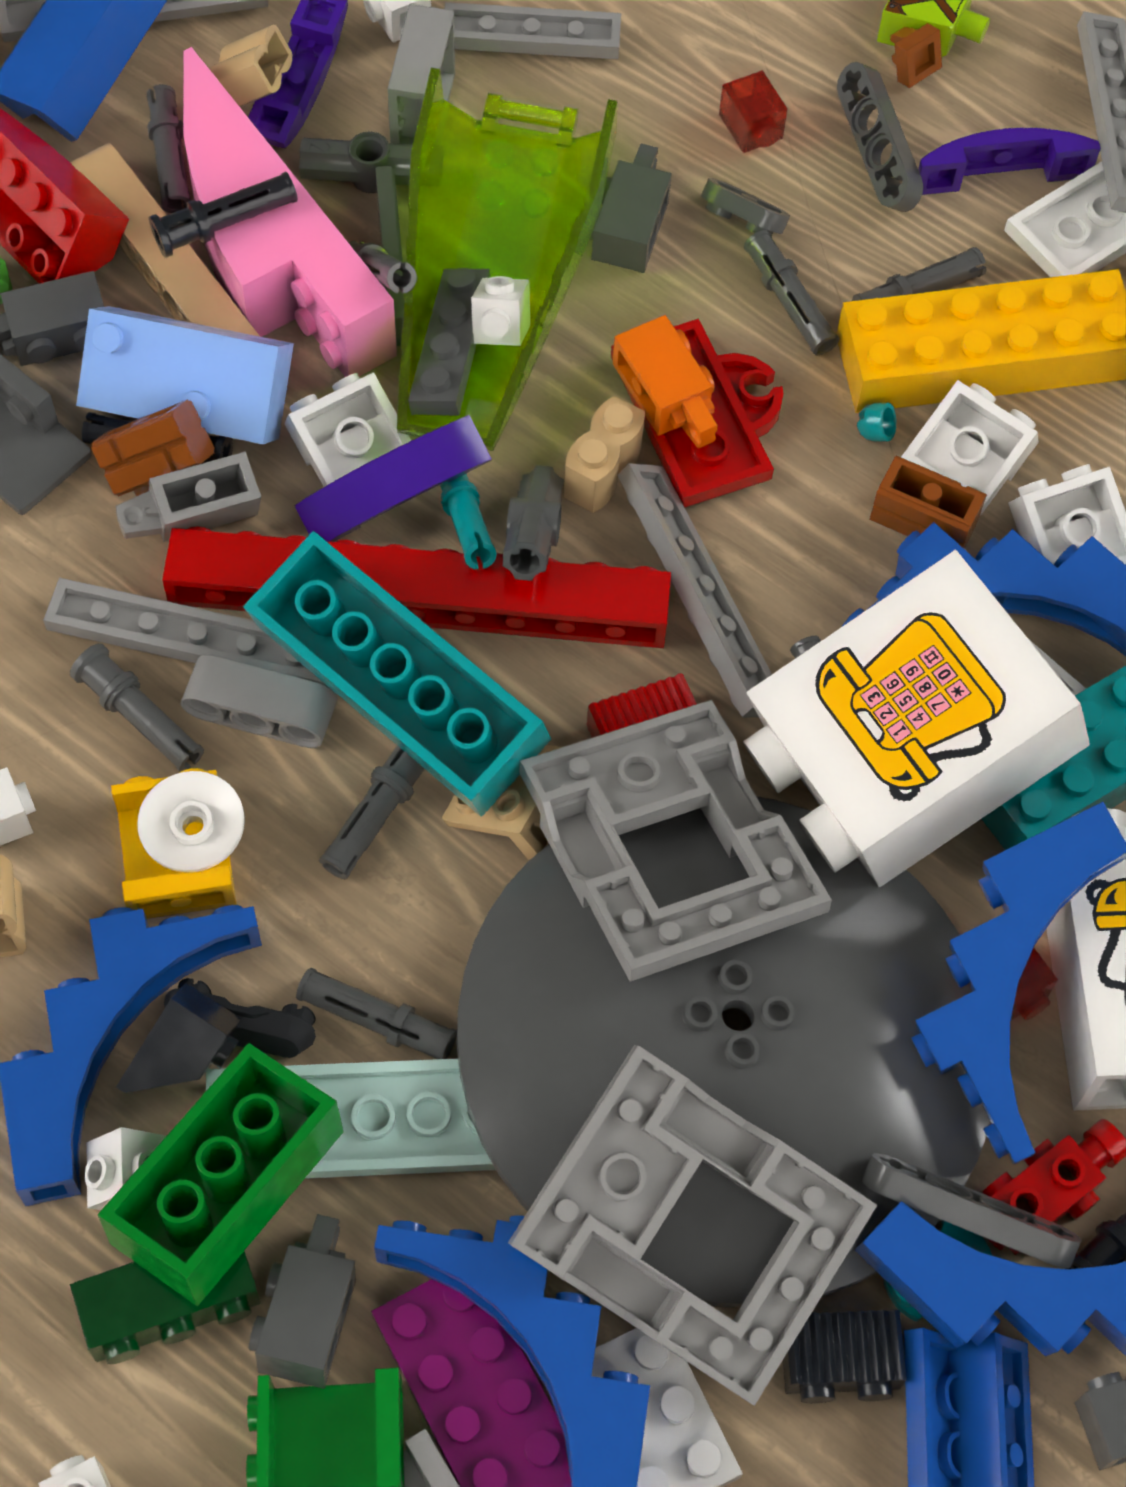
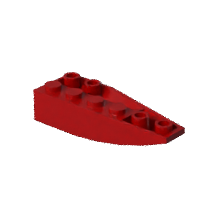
(50, 210)

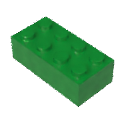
(222, 1173)

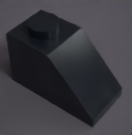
(183, 1043)

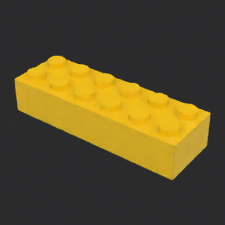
(989, 335)

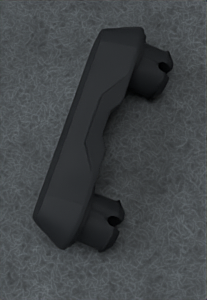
(269, 1030)

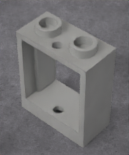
(424, 44)

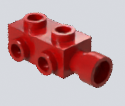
(1047, 1190)

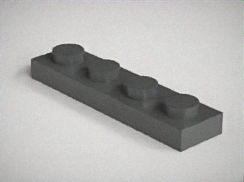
(447, 346)

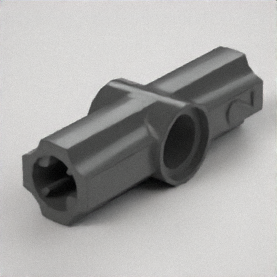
(354, 160)
(533, 523)

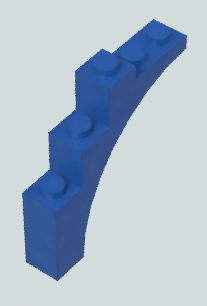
(1079, 590)
(135, 965)
(974, 1031)
(963, 1288)
(597, 1415)

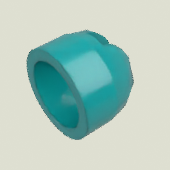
(877, 422)

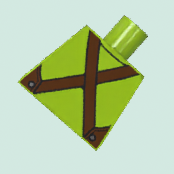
(949, 16)

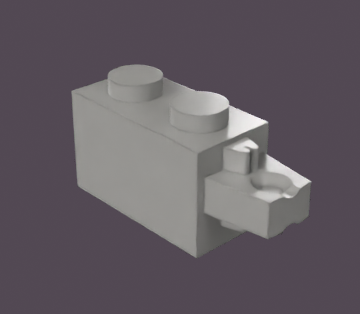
(193, 497)

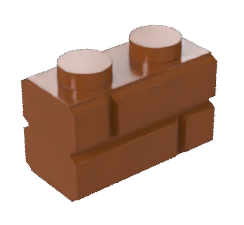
(152, 447)
(916, 497)

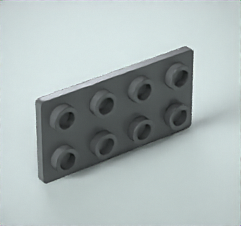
(33, 445)

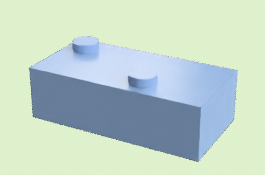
(151, 362)

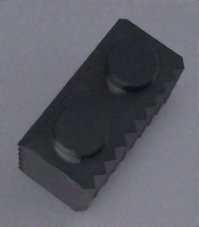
(846, 1355)

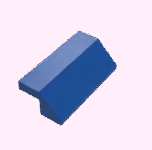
(73, 59)
(968, 1412)

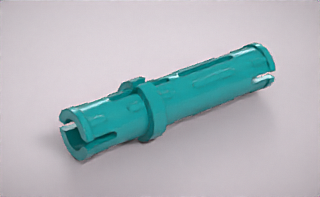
(462, 503)

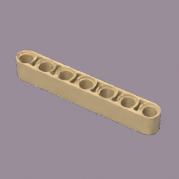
(179, 280)

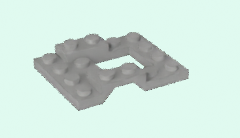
(647, 776)
(625, 1180)

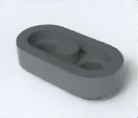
(728, 200)

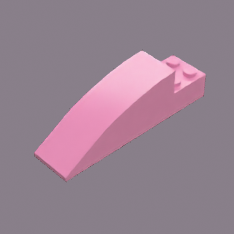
(290, 257)

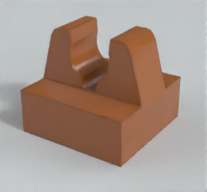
(916, 53)

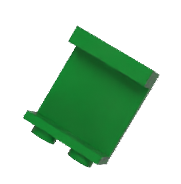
(328, 1435)

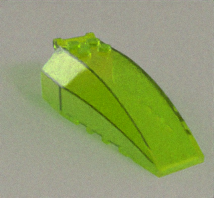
(503, 205)

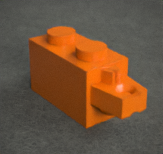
(666, 379)

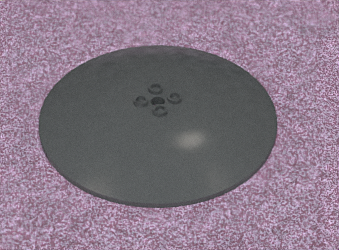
(819, 1068)

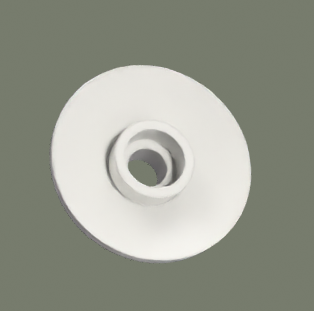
(185, 800)

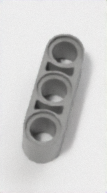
(259, 701)

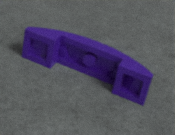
(313, 45)
(1003, 150)
(393, 479)

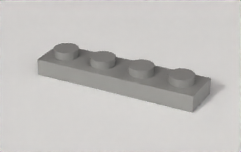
(536, 30)

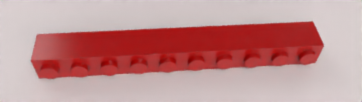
(438, 587)

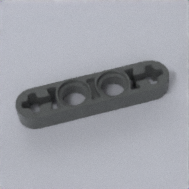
(886, 130)
(971, 1210)

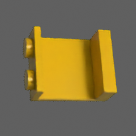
(150, 884)

